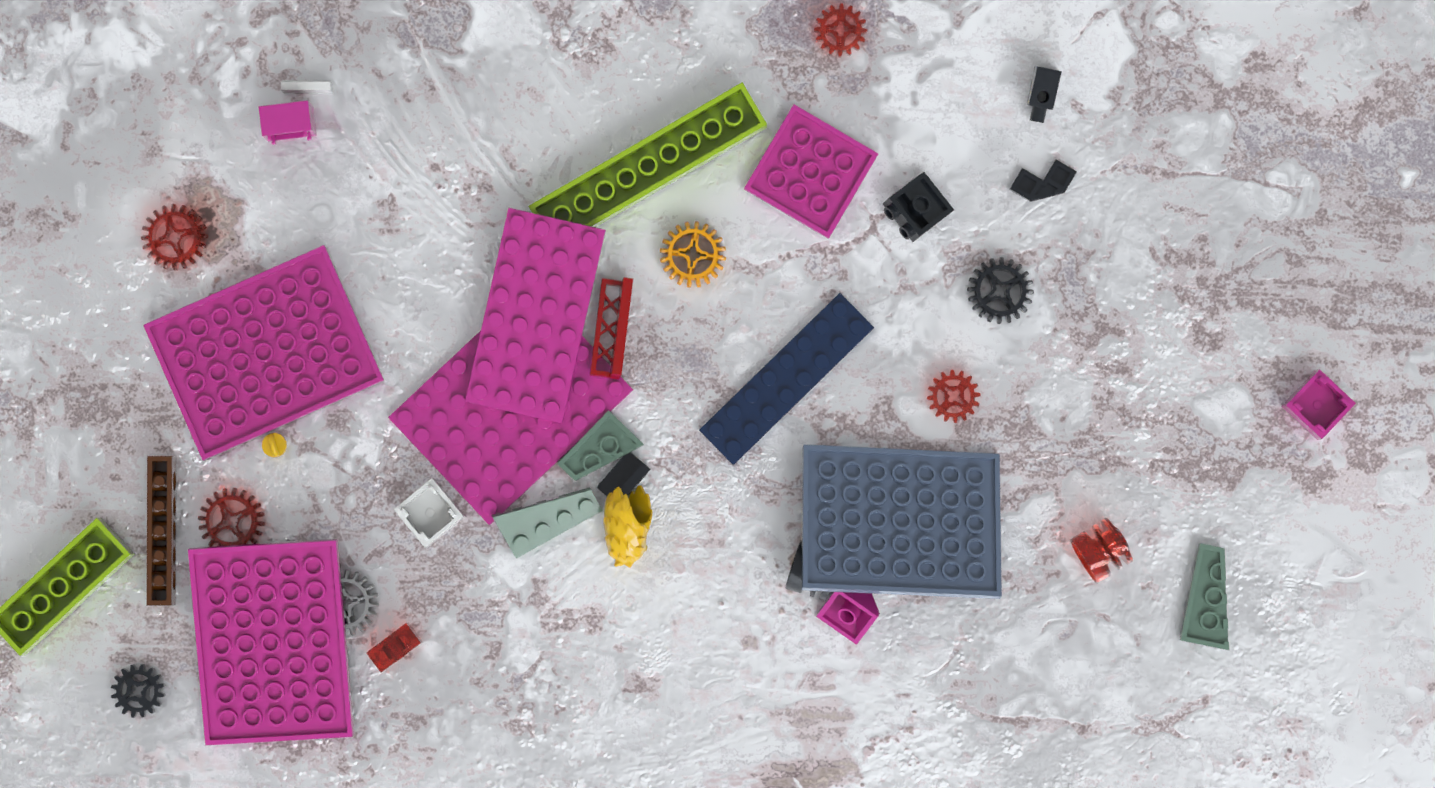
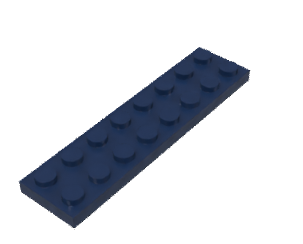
(786, 378)

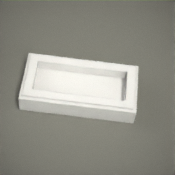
(306, 86)

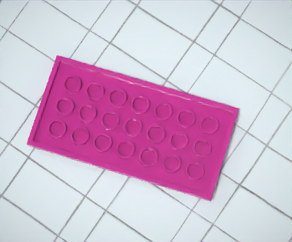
(535, 315)

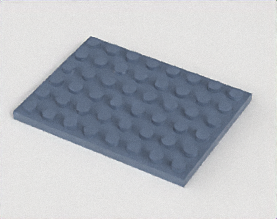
(901, 522)

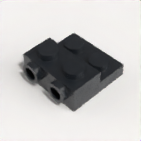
(917, 207)

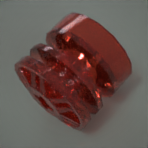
(1100, 551)

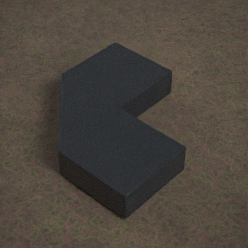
(1034, 188)

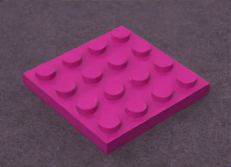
(811, 171)

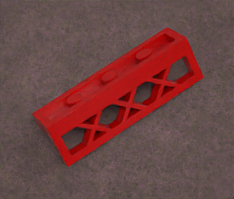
(620, 328)

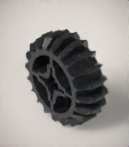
(1007, 300)

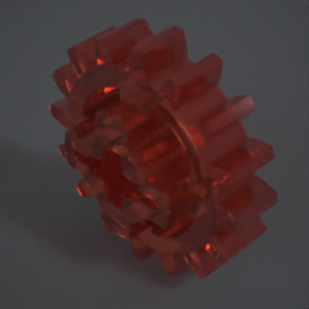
(852, 30)
(961, 387)

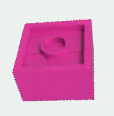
(287, 121)
(1318, 404)

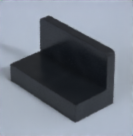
(624, 474)

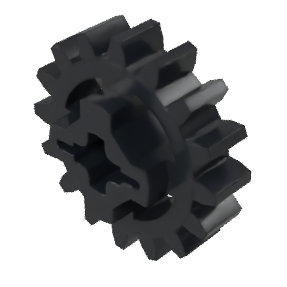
(131, 681)

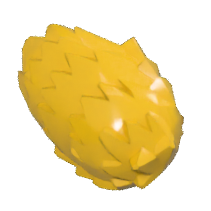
(627, 525)

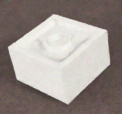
(429, 513)

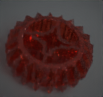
(164, 240)
(225, 510)

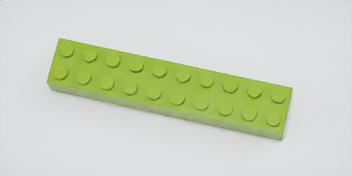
(656, 160)

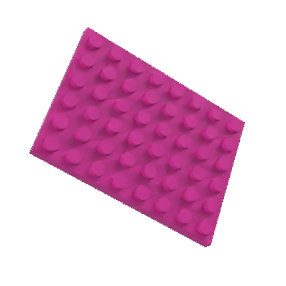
(263, 352)
(495, 452)
(271, 642)

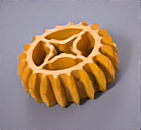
(714, 257)

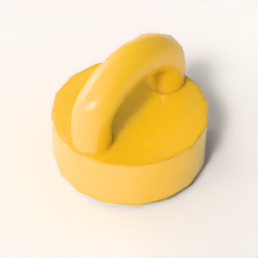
(274, 445)

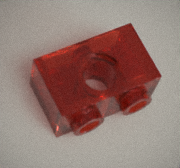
(394, 647)

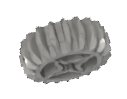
(366, 597)

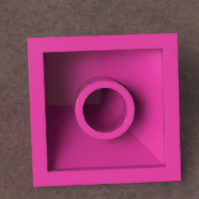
(850, 613)

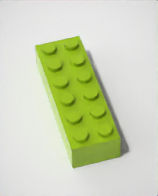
(62, 586)

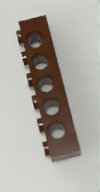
(161, 530)

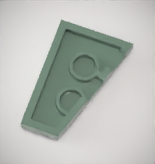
(599, 446)

